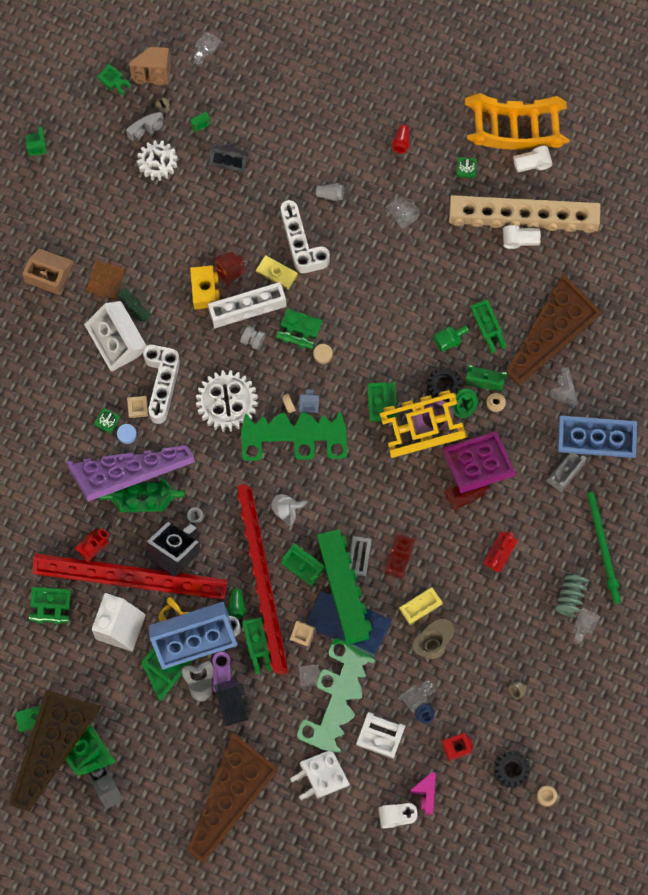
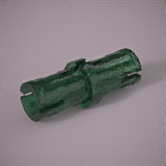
(134, 305)

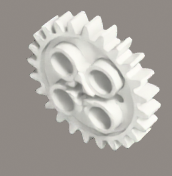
(244, 398)

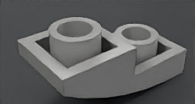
(150, 123)

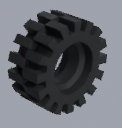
(443, 374)
(517, 758)

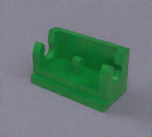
(485, 378)
(303, 565)

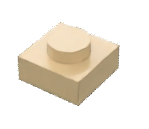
(137, 407)
(303, 633)

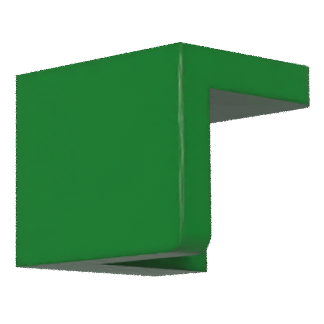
(36, 143)

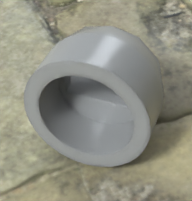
(192, 517)

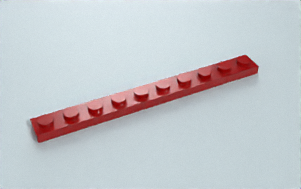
(129, 576)
(263, 586)

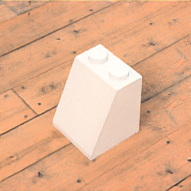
(118, 622)

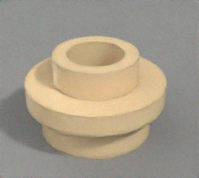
(493, 407)

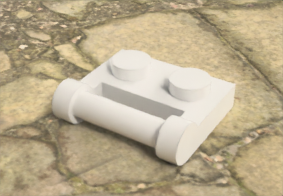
(379, 741)

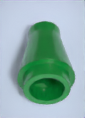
(236, 604)

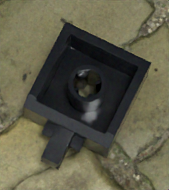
(173, 547)

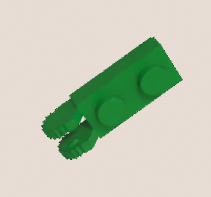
(487, 324)
(256, 642)

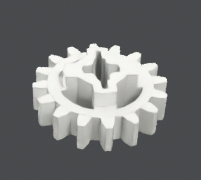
(162, 154)

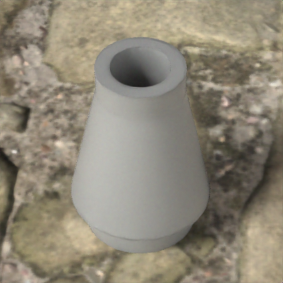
(331, 191)

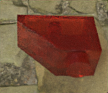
(229, 266)

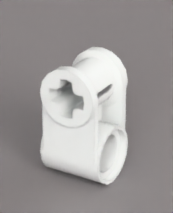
(393, 815)

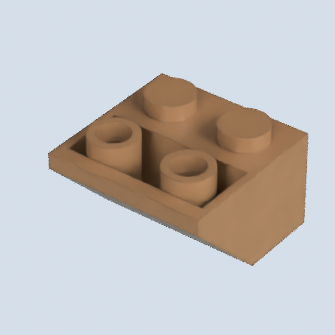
(151, 66)
(47, 271)

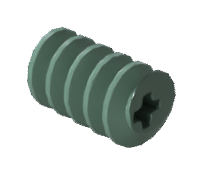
(570, 595)

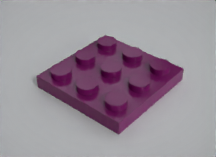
(478, 462)

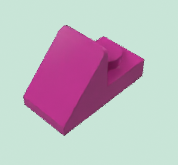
(427, 788)

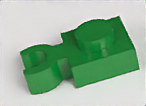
(113, 78)

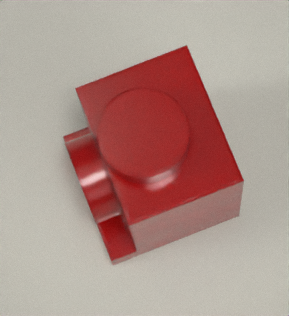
(449, 747)

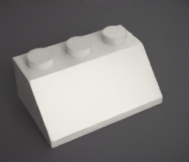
(115, 335)

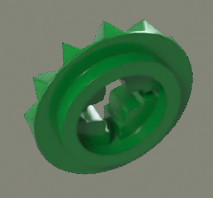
(469, 405)

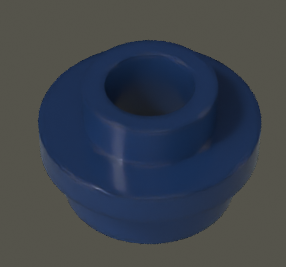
(428, 716)

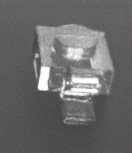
(207, 45)
(585, 623)
(310, 674)
(416, 696)

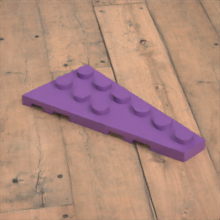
(124, 470)

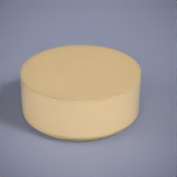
(323, 354)
(288, 403)
(547, 796)

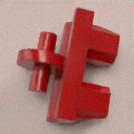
(92, 543)

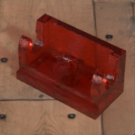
(459, 499)

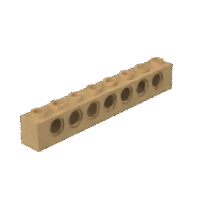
(533, 208)

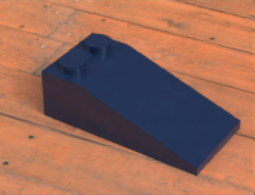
(326, 620)

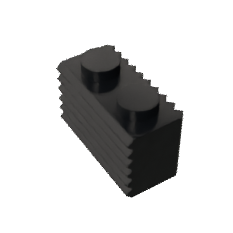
(231, 702)

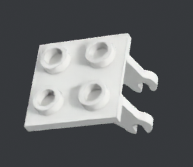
(323, 773)

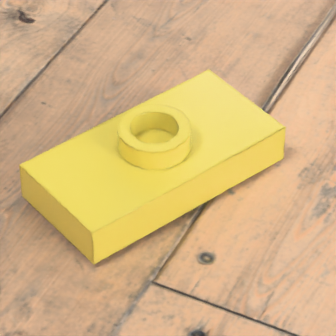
(276, 272)
(420, 606)

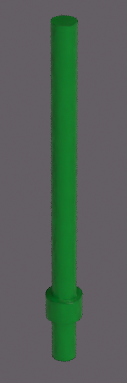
(612, 582)

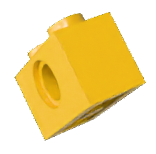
(204, 276)

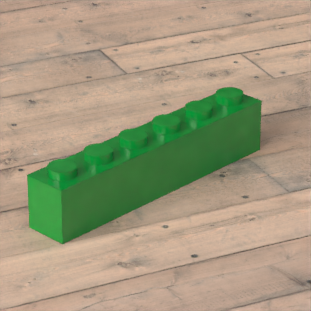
(343, 587)

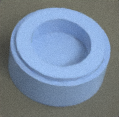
(126, 434)

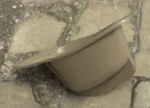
(433, 639)

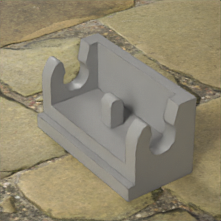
(566, 471)

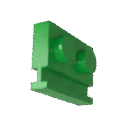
(379, 397)

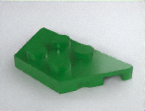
(162, 679)
(89, 753)

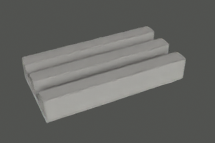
(361, 540)

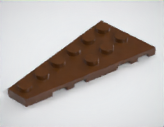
(559, 322)
(234, 789)

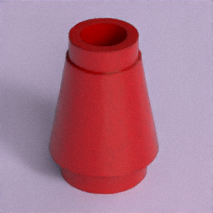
(401, 140)

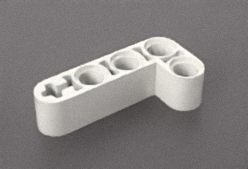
(298, 236)
(162, 385)

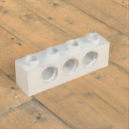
(247, 305)

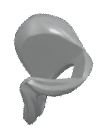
(285, 506)
(199, 689)

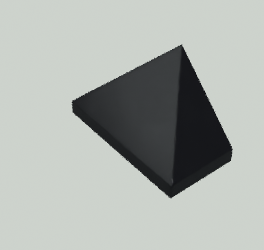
(228, 157)

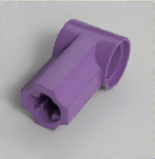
(221, 673)

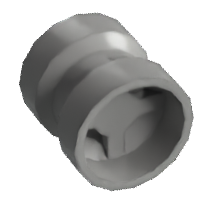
(253, 337)

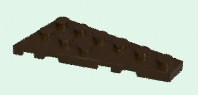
(54, 735)

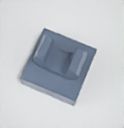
(309, 403)

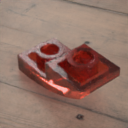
(399, 556)

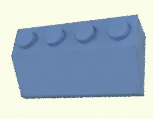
(597, 436)
(192, 635)

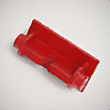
(500, 551)

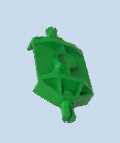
(156, 494)

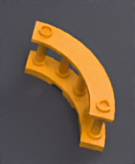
(482, 103)

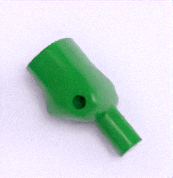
(449, 337)

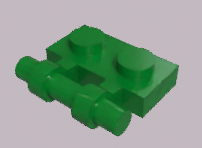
(301, 324)
(50, 599)

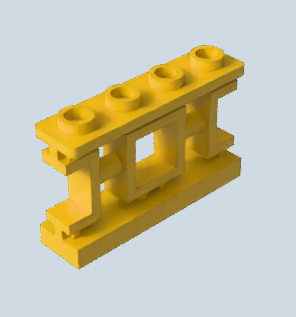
(426, 438)

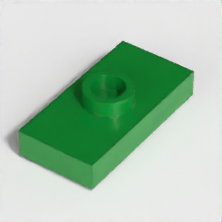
(27, 718)

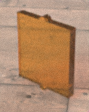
(105, 280)

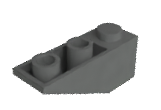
(105, 787)

